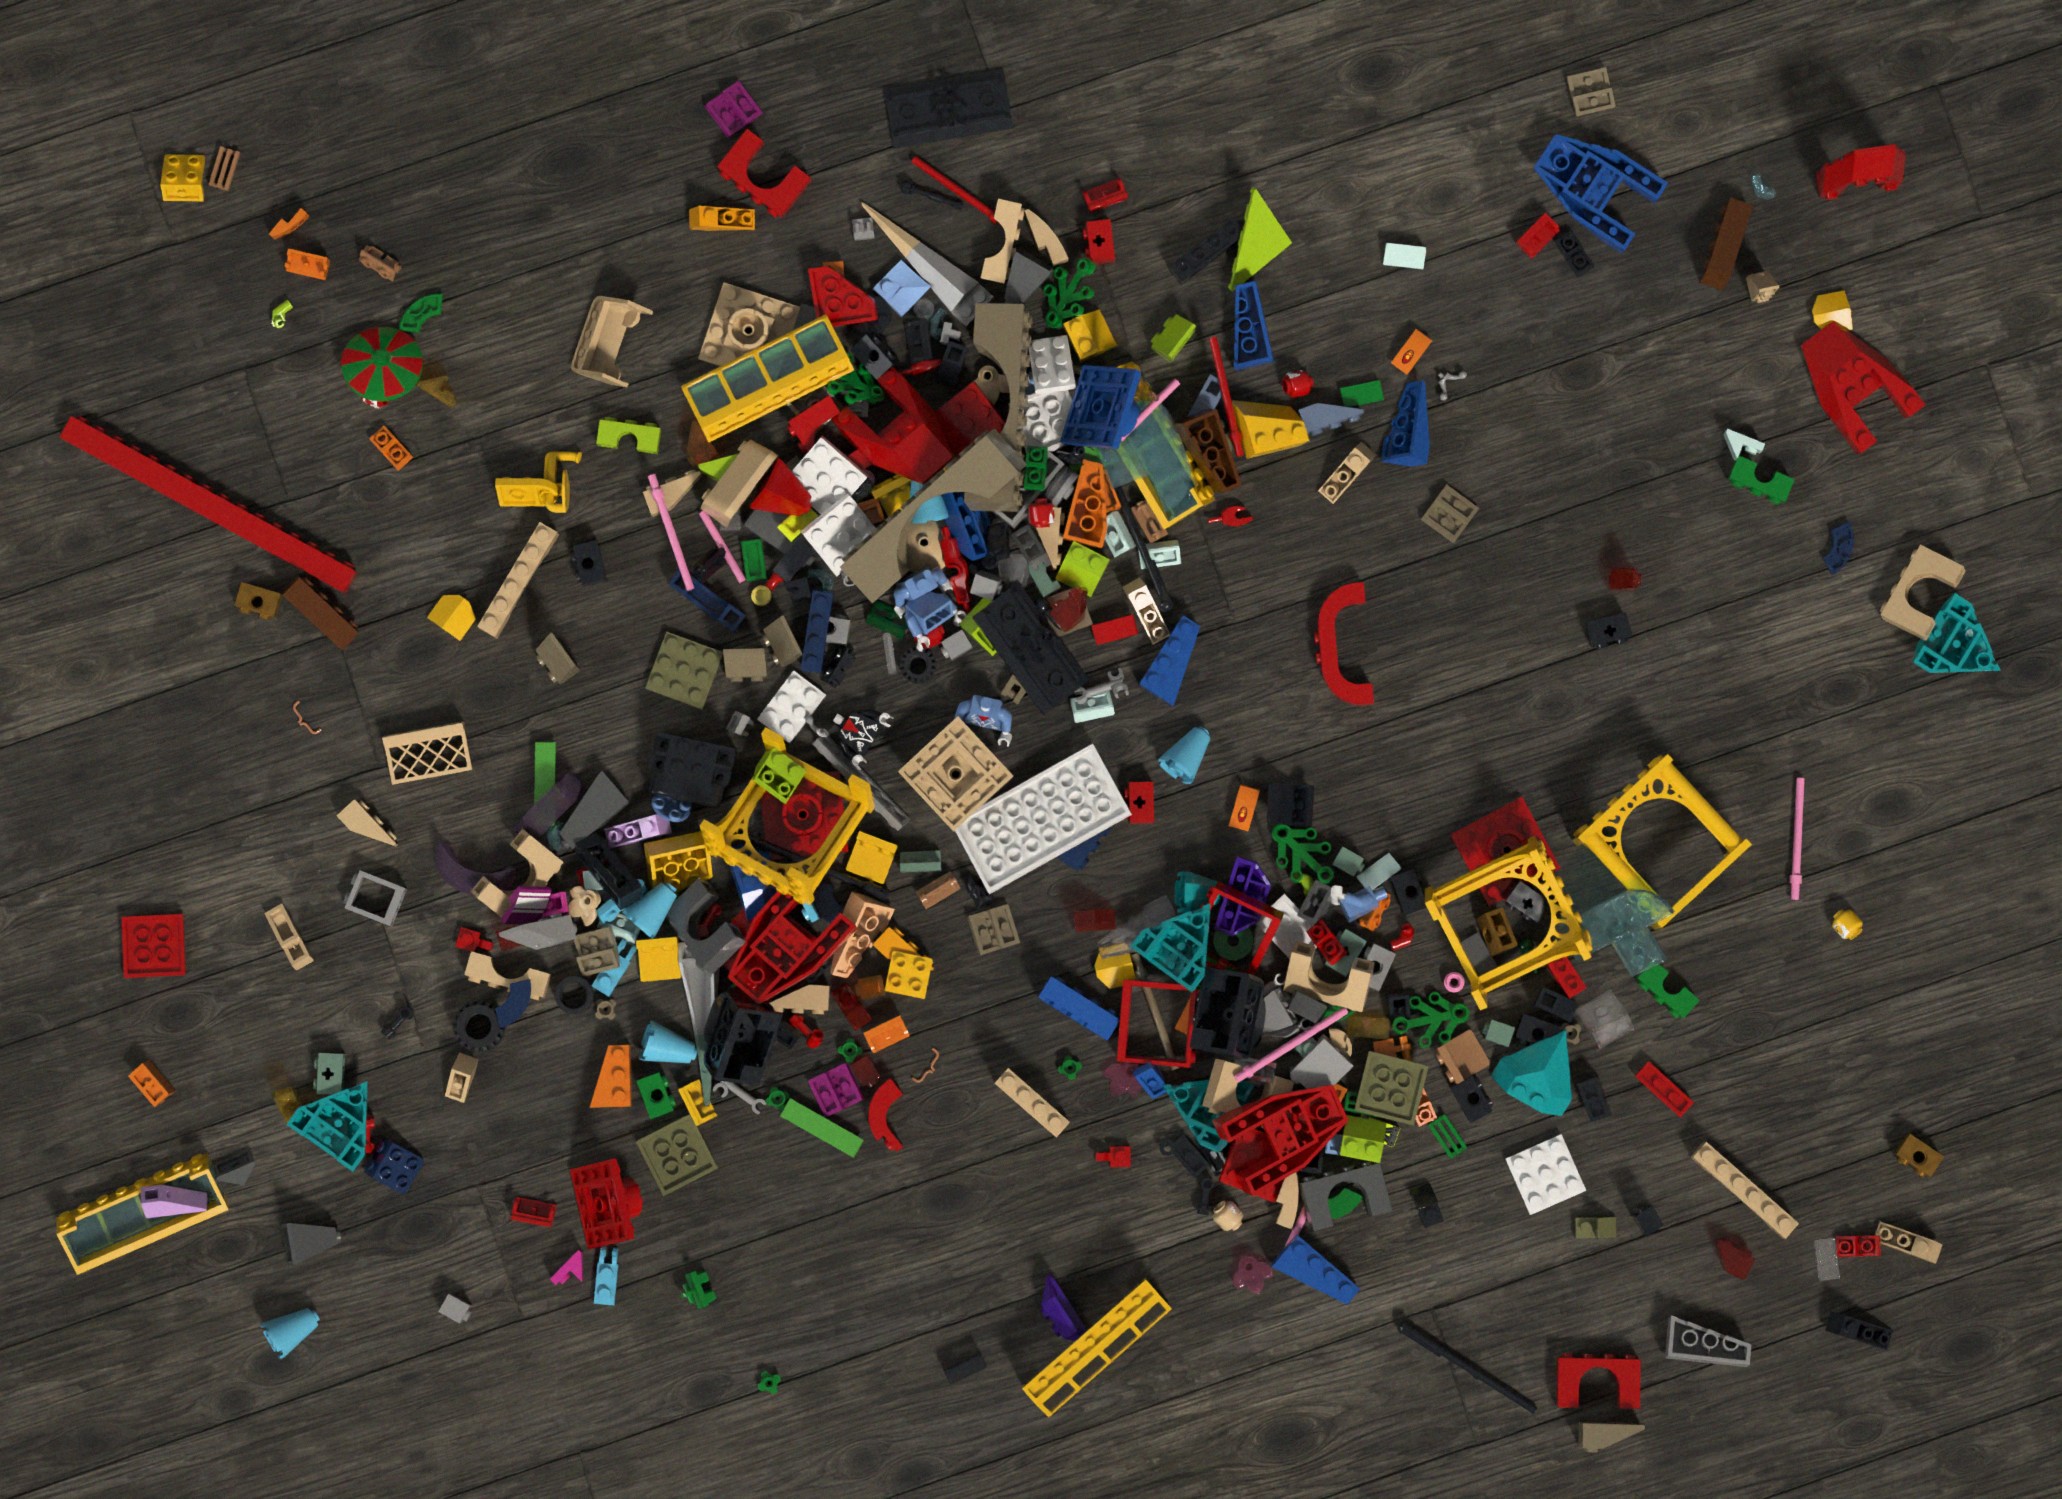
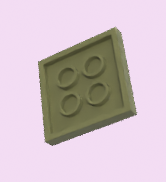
(684, 670)
(1391, 1088)
(677, 1155)

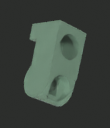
(1043, 581)

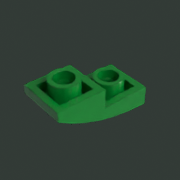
(1036, 468)

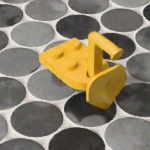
(538, 491)

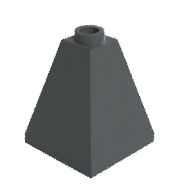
(1025, 277)
(305, 1241)

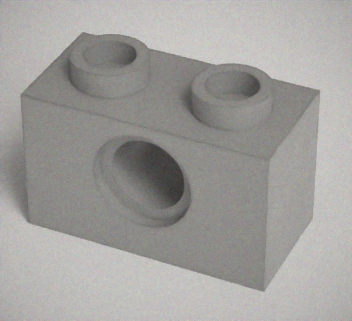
(841, 630)
(1384, 959)

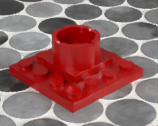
(796, 834)
(1488, 837)
(606, 1203)

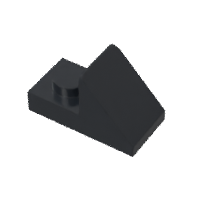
(1427, 1205)

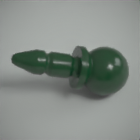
(1526, 945)

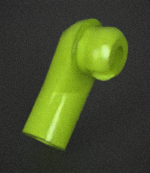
(278, 314)
(1306, 881)

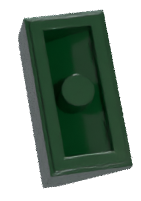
(887, 620)

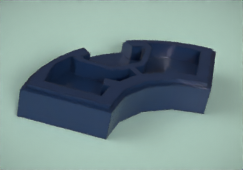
(1841, 548)
(826, 903)
(515, 1003)

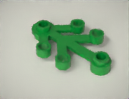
(1067, 294)
(870, 391)
(1300, 851)
(1433, 1018)

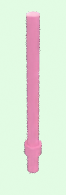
(658, 495)
(1796, 878)

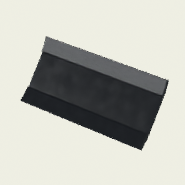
(948, 108)
(1030, 648)

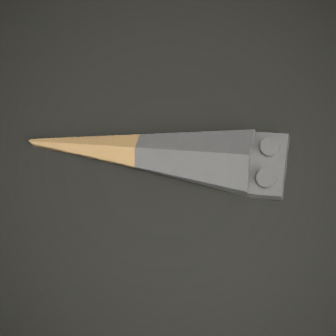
(949, 283)

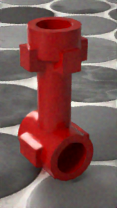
(713, 910)
(814, 1037)
(369, 1124)

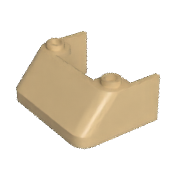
(603, 338)
(738, 481)

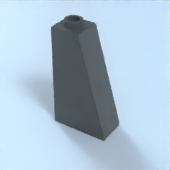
(765, 525)
(596, 808)

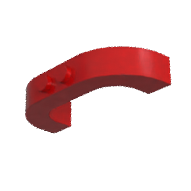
(1326, 638)

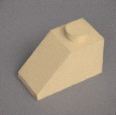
(461, 1077)

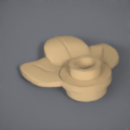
(993, 386)
(584, 904)

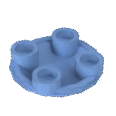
(671, 809)

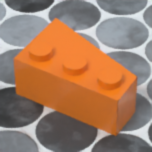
(615, 1079)

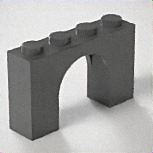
(685, 917)
(1367, 1178)

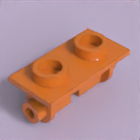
(1372, 919)

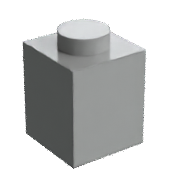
(987, 585)
(955, 645)
(456, 1308)

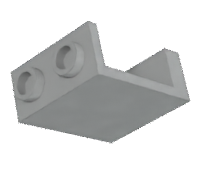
(1322, 1065)

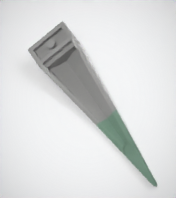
(701, 992)

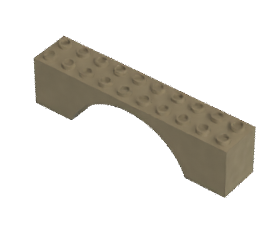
(1003, 337)
(883, 557)

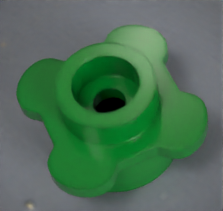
(850, 1055)
(1069, 1062)
(771, 1100)
(772, 1388)

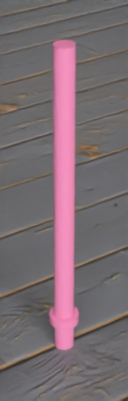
(1249, 1070)

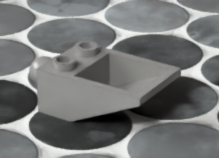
(544, 933)

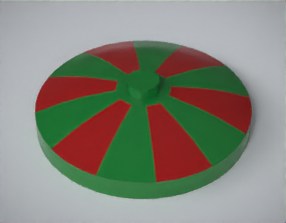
(382, 364)

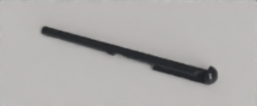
(1166, 603)
(1432, 1346)

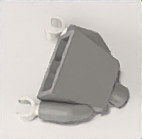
(1278, 1019)

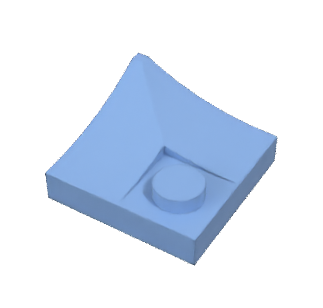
(901, 288)

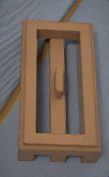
(229, 152)

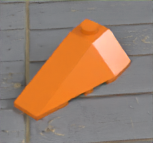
(1088, 510)

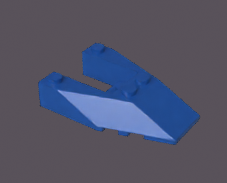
(1587, 177)

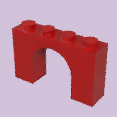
(776, 199)
(808, 421)
(1571, 1369)

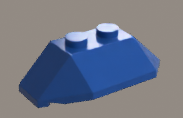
(967, 526)
(750, 889)

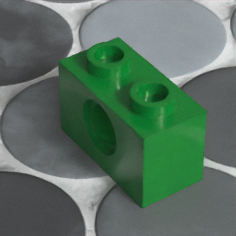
(647, 1086)

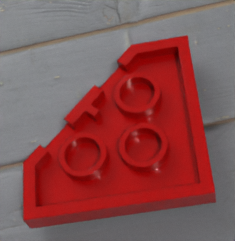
(840, 298)

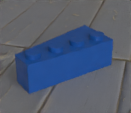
(1252, 338)
(1169, 667)
(1079, 1008)
(1311, 1268)

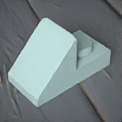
(1736, 441)

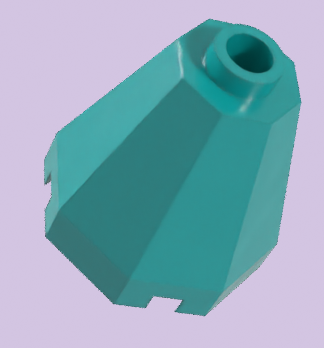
(1192, 891)

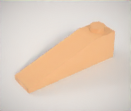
(870, 918)

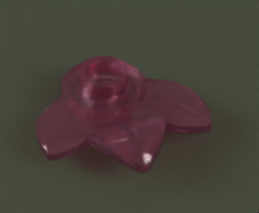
(1121, 1080)
(1252, 1277)

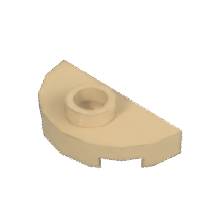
(1341, 1040)

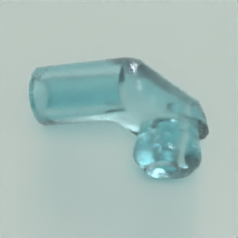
(1761, 190)

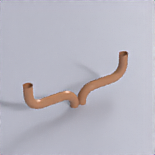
(300, 719)
(928, 1071)

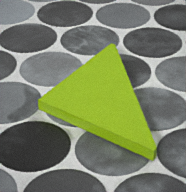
(1258, 242)

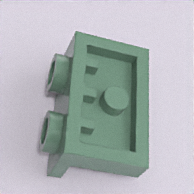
(920, 861)

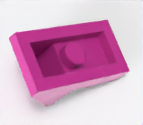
(556, 904)
(574, 1264)

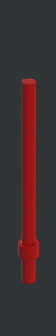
(955, 188)
(1235, 435)

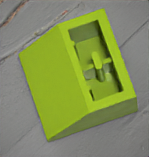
(778, 774)

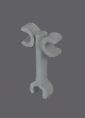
(1116, 683)
(739, 1092)

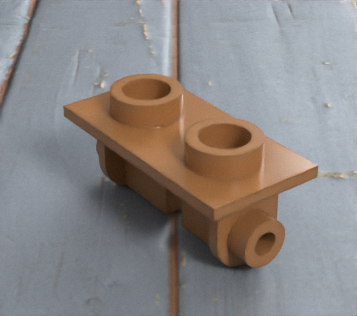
(372, 259)
(1148, 521)
(938, 890)

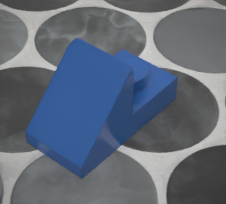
(1151, 1079)

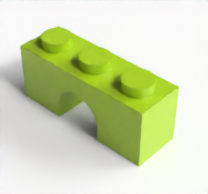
(611, 432)

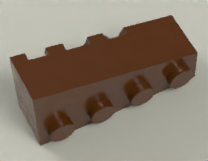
(1726, 243)
(1209, 448)
(319, 612)

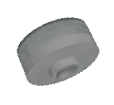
(1061, 486)

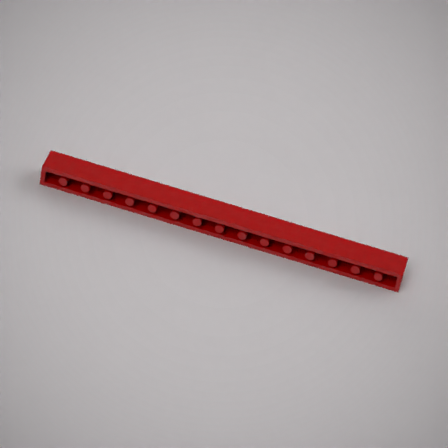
(209, 505)

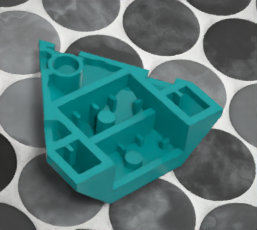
(1955, 641)
(1178, 946)
(1538, 1075)
(1189, 1100)
(336, 1124)

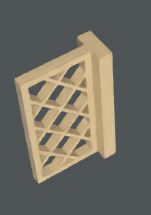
(422, 735)

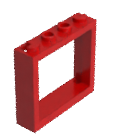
(1255, 905)
(1122, 1056)

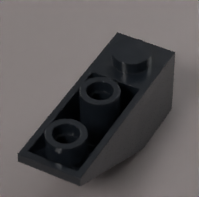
(1859, 1330)

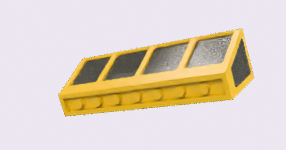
(1096, 1348)

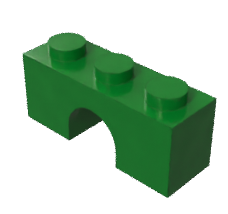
(1743, 476)
(1679, 1003)

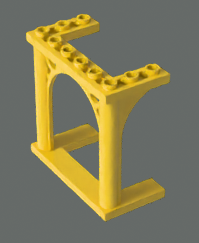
(1662, 769)
(796, 883)
(1573, 942)

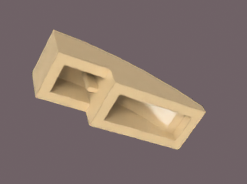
(1046, 239)
(289, 937)
(1289, 1198)

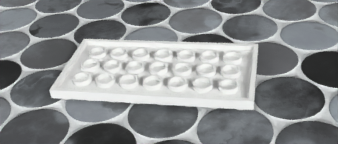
(1042, 818)

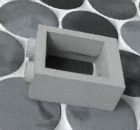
(393, 907)

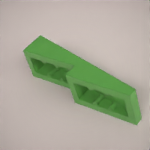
(544, 768)
(822, 1128)

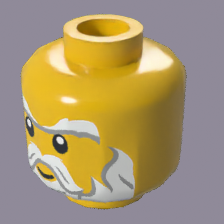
(1847, 924)

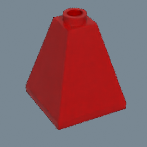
(781, 492)

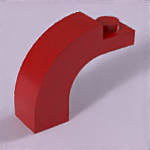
(878, 1110)

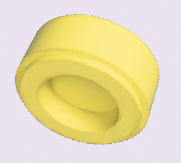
(761, 595)

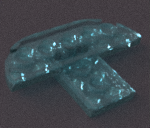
(1152, 452)
(1624, 924)

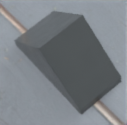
(1307, 1007)

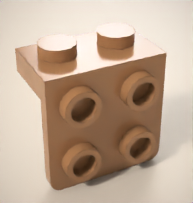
(1462, 1057)

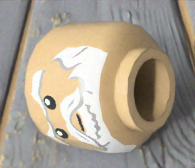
(1227, 1215)

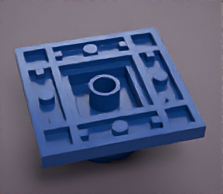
(1102, 407)

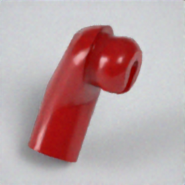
(773, 581)
(1405, 937)

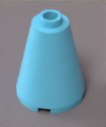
(930, 510)
(1186, 755)
(652, 908)
(666, 1046)
(289, 1330)

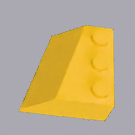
(1268, 427)
(678, 861)

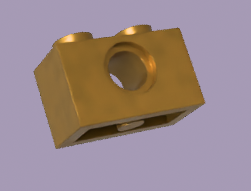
(248, 593)
(1496, 931)
(1930, 1157)

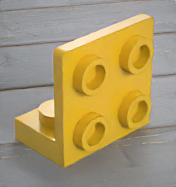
(183, 177)
(892, 493)
(871, 857)
(658, 959)
(908, 974)

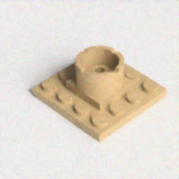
(737, 311)
(951, 751)

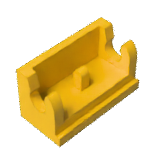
(694, 1100)

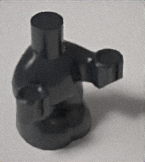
(978, 893)

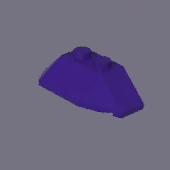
(1250, 880)
(1061, 1312)

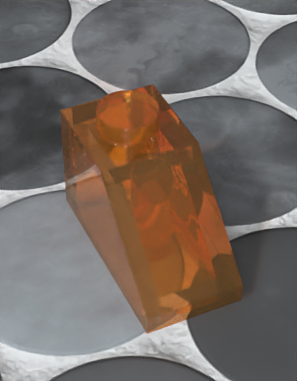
(698, 447)
(870, 987)

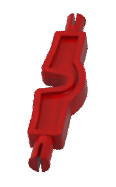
(954, 560)

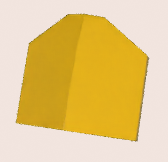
(1832, 308)
(453, 615)
(1114, 970)

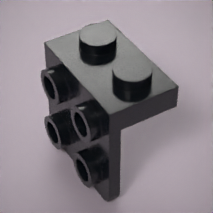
(1290, 804)

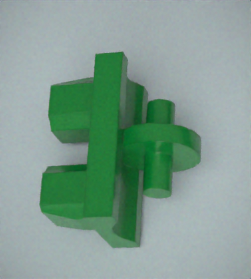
(694, 1290)

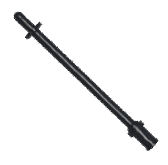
(867, 887)

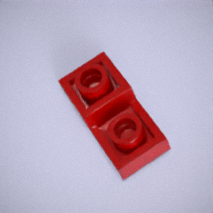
(1115, 629)
(1326, 942)
(1858, 1246)

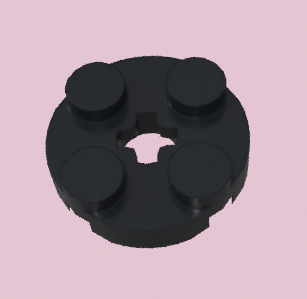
(883, 321)

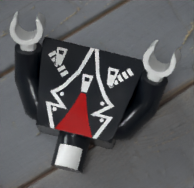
(859, 732)

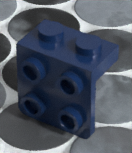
(393, 1165)

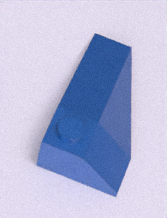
(1409, 436)

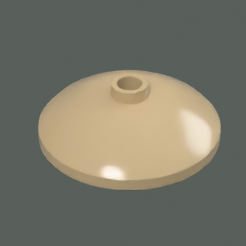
(932, 554)

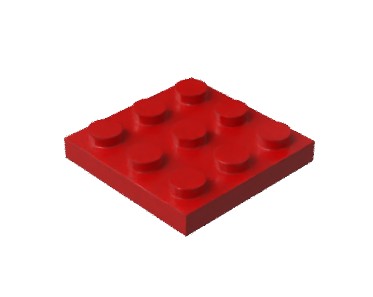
(968, 417)
(153, 946)
(1244, 1153)

